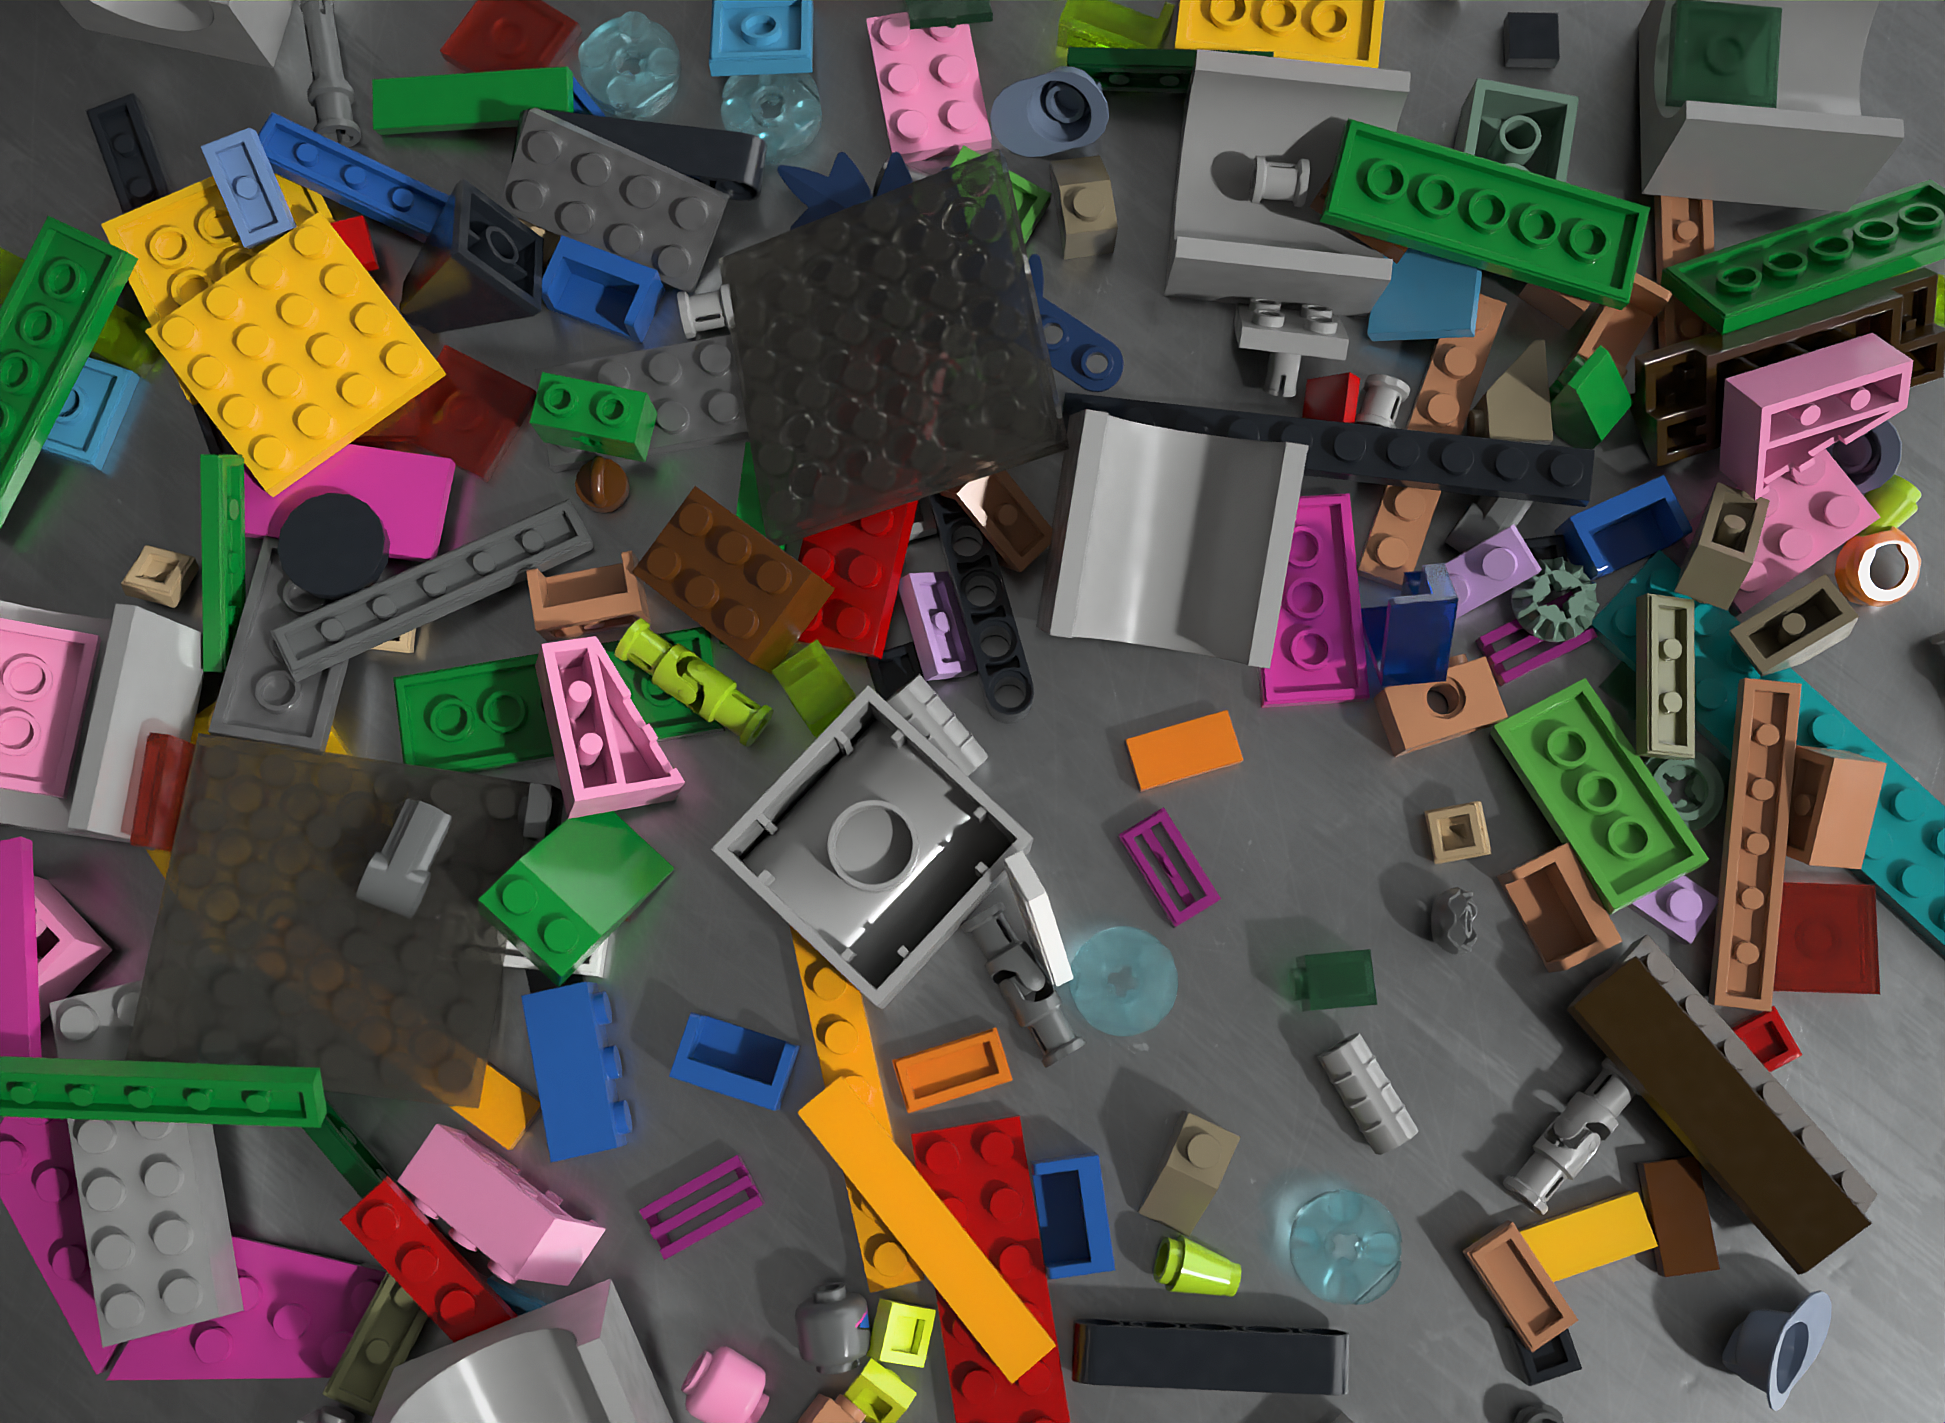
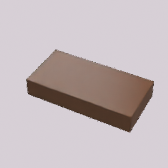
(1520, 1286)

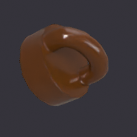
(602, 485)

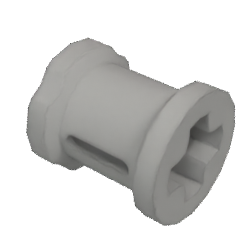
(1279, 181)
(705, 310)
(1382, 400)

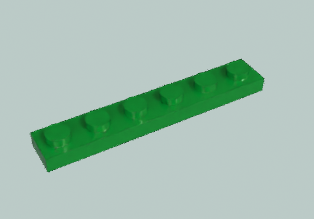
(161, 1092)

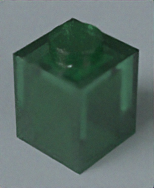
(1333, 980)

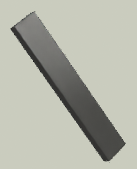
(431, 590)

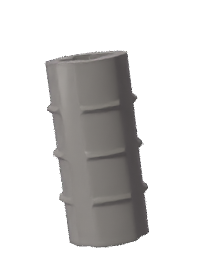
(938, 724)
(1368, 1094)

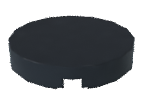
(333, 546)

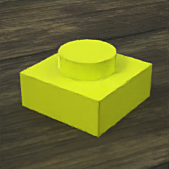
(901, 1333)
(879, 1394)

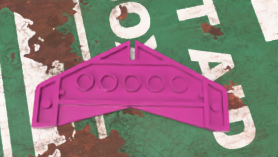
(294, 1301)

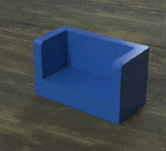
(602, 289)
(1625, 529)
(735, 1061)
(1072, 1215)

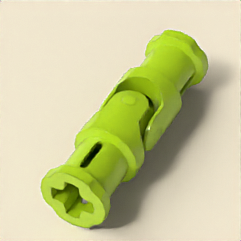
(693, 682)

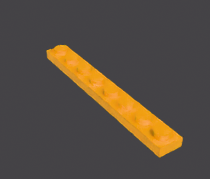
(848, 1051)

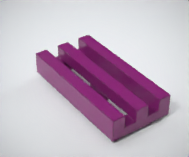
(1496, 658)
(1144, 829)
(659, 1229)

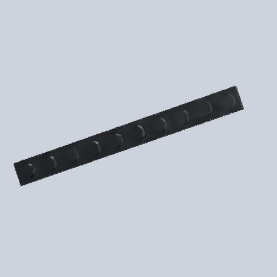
(1381, 453)

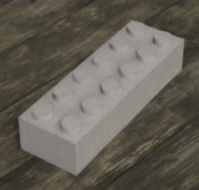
(145, 1194)

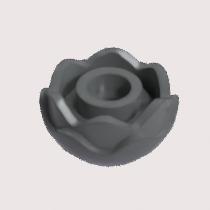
(1453, 920)

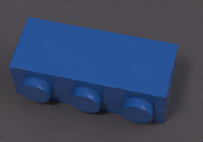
(576, 1070)

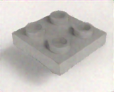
(1287, 337)

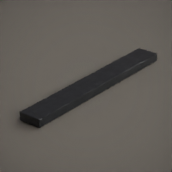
(139, 180)

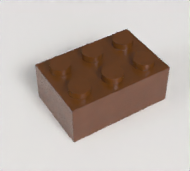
(733, 581)

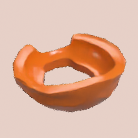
(1854, 566)

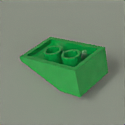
(573, 891)

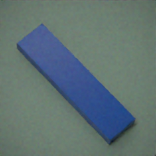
(351, 178)

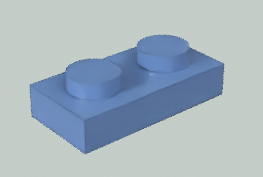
(249, 188)

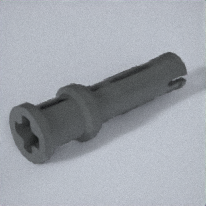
(328, 91)

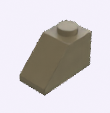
(1084, 207)
(1517, 402)
(1722, 547)
(1796, 627)
(1188, 1173)

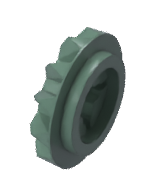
(1548, 621)
(1703, 788)

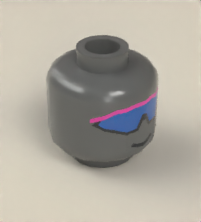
(833, 1328)

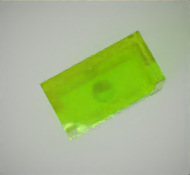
(1112, 26)
(814, 687)

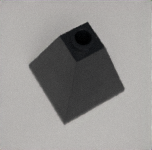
(474, 267)

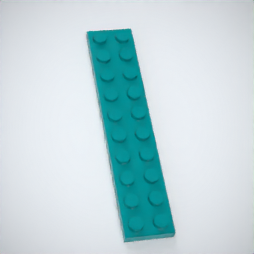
(1908, 826)

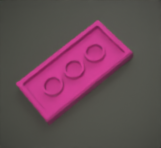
(401, 487)
(1319, 625)
(18, 952)

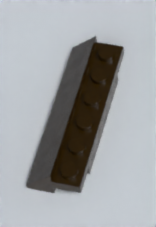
(1683, 384)
(1724, 1106)

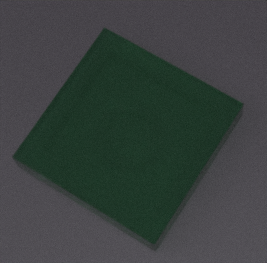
(1723, 54)

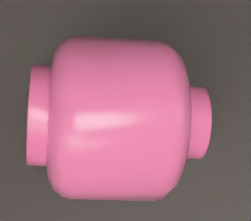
(725, 1388)

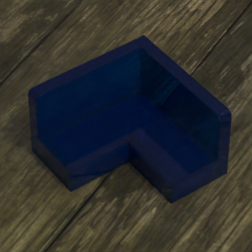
(1415, 631)

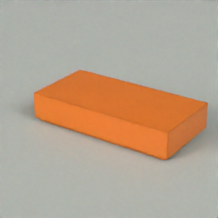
(1183, 750)
(952, 1070)

